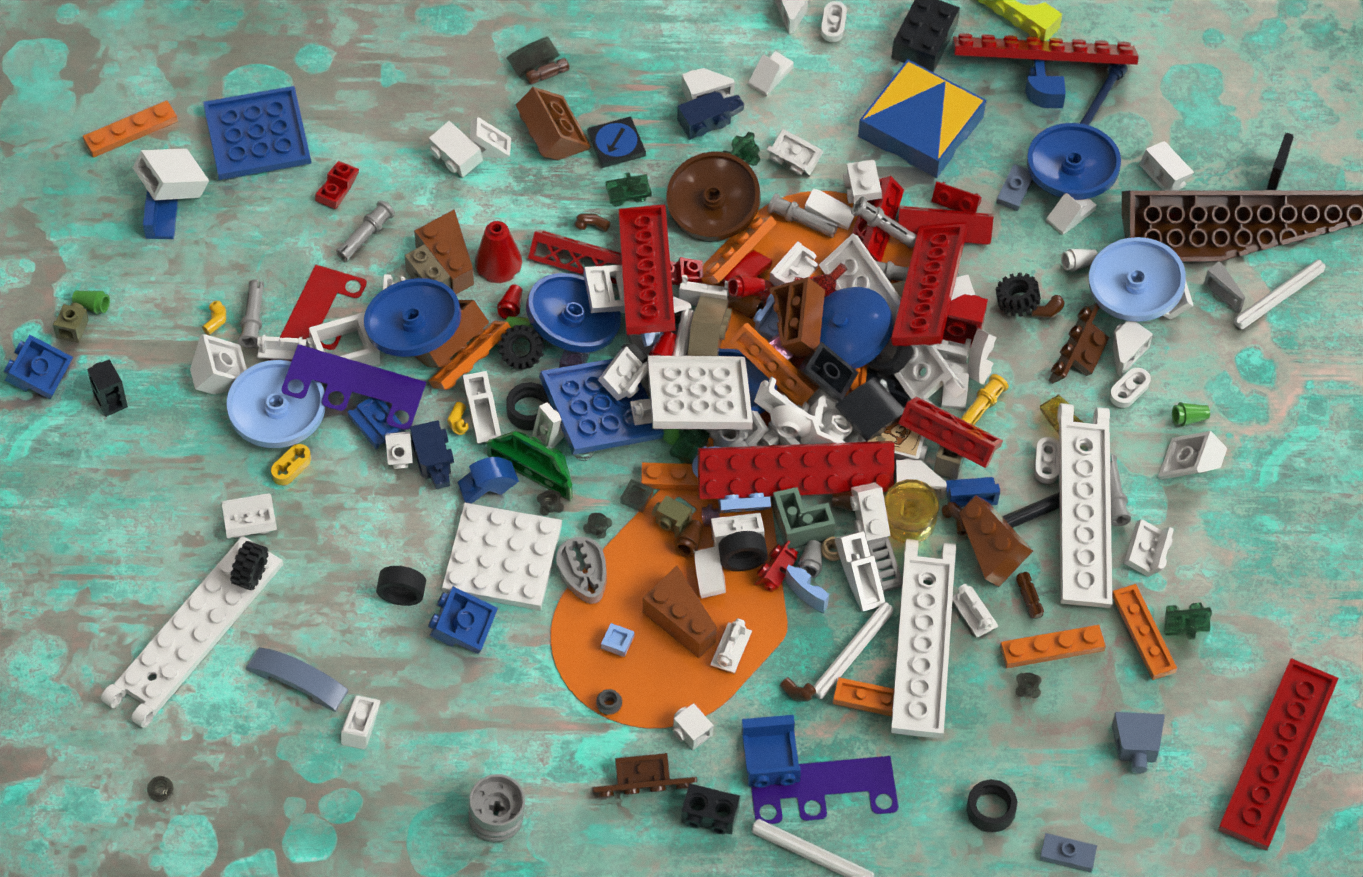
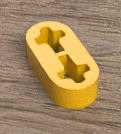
(292, 465)

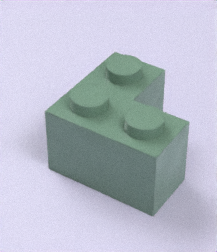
(801, 523)

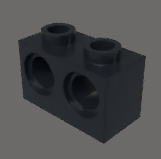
(107, 387)
(712, 802)

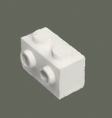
(455, 149)
(870, 511)

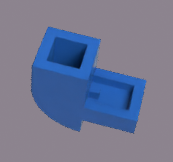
(1043, 89)
(487, 475)

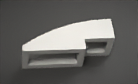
(481, 406)
(860, 570)

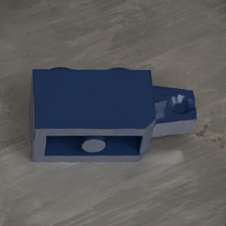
(708, 113)
(431, 452)

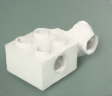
(818, 426)

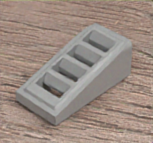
(1224, 286)
(880, 549)

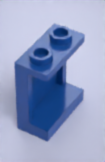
(770, 751)

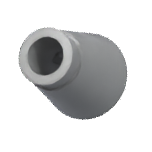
(811, 558)

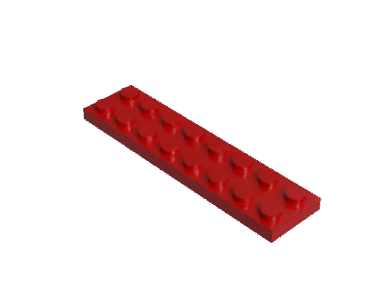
(1053, 49)
(646, 270)
(929, 285)
(810, 467)
(1278, 754)

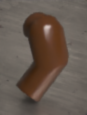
(592, 219)
(1051, 309)
(953, 510)
(798, 693)

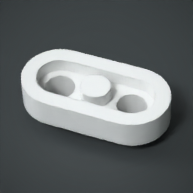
(832, 25)
(1128, 389)
(1047, 462)

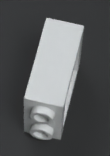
(339, 327)

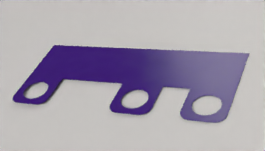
(353, 376)
(829, 778)

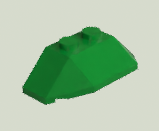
(534, 461)

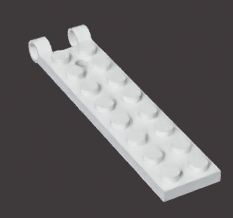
(865, 272)
(1085, 509)
(187, 638)
(923, 643)

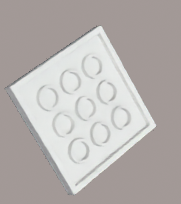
(699, 392)
(503, 556)

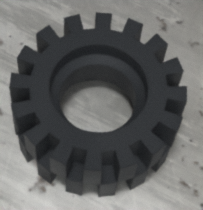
(1022, 303)
(508, 340)
(249, 565)

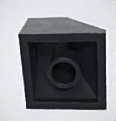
(828, 371)

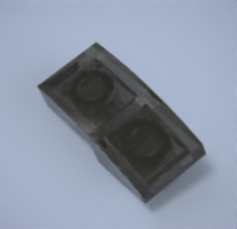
(534, 54)

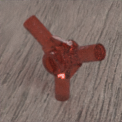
(828, 281)

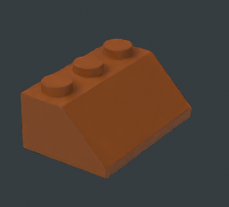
(552, 124)
(470, 327)

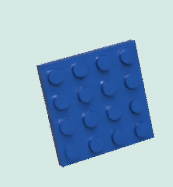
(257, 132)
(590, 413)

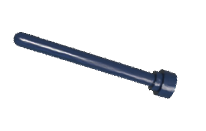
(1115, 72)

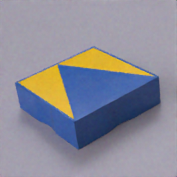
(921, 118)

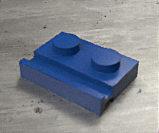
(371, 420)

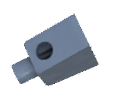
(1138, 738)

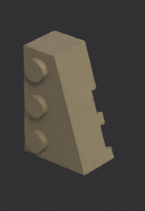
(709, 326)

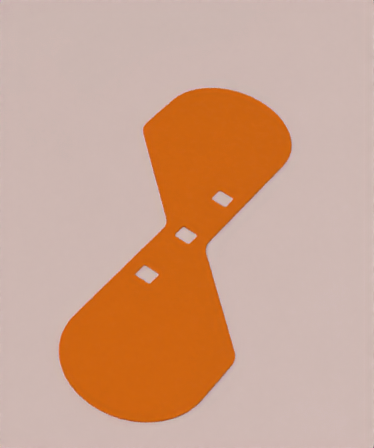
(658, 671)

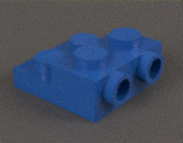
(37, 367)
(462, 620)

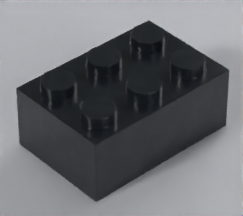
(925, 33)

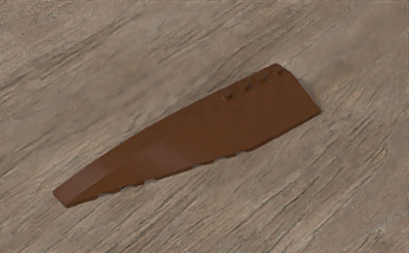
(1236, 222)

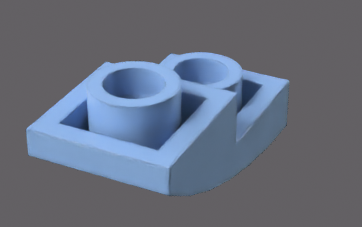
(800, 582)

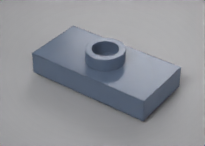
(1015, 188)
(1068, 852)

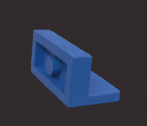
(160, 218)
(964, 490)

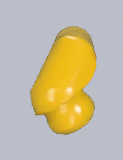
(218, 317)
(455, 419)

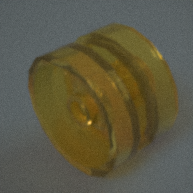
(911, 510)

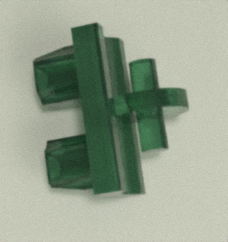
(746, 149)
(628, 188)
(688, 443)
(1187, 621)

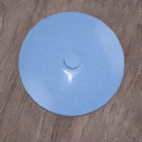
(1137, 279)
(267, 415)

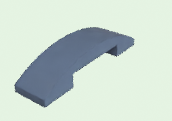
(298, 675)

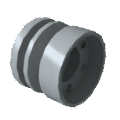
(496, 794)

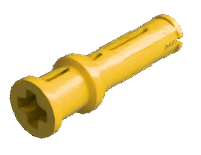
(985, 398)

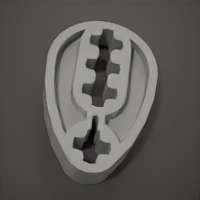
(593, 561)

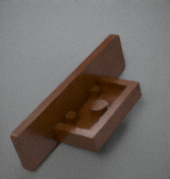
(1082, 347)
(643, 772)

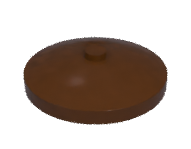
(713, 196)

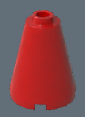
(498, 254)

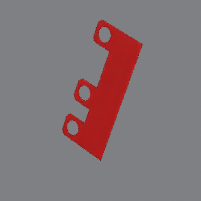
(316, 302)

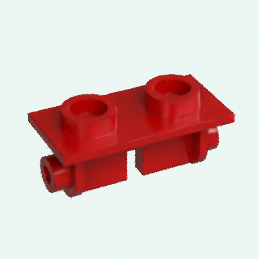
(955, 198)
(770, 572)

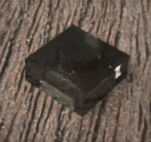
(636, 495)

